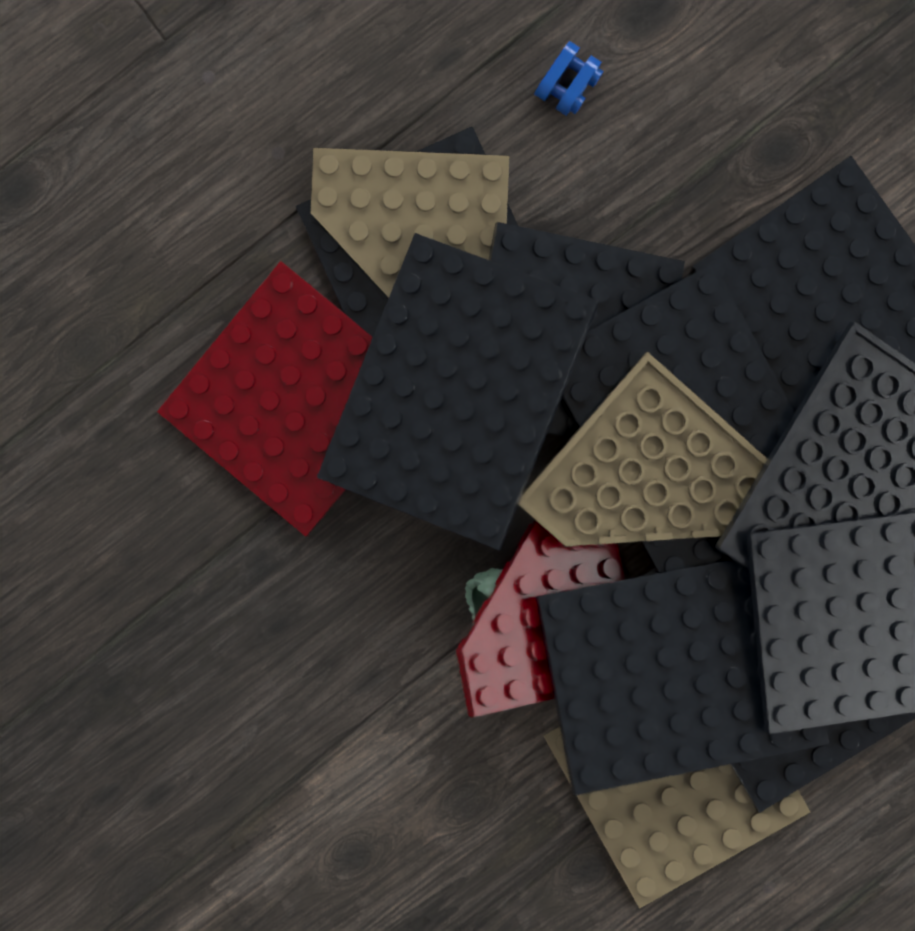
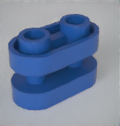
(571, 98)

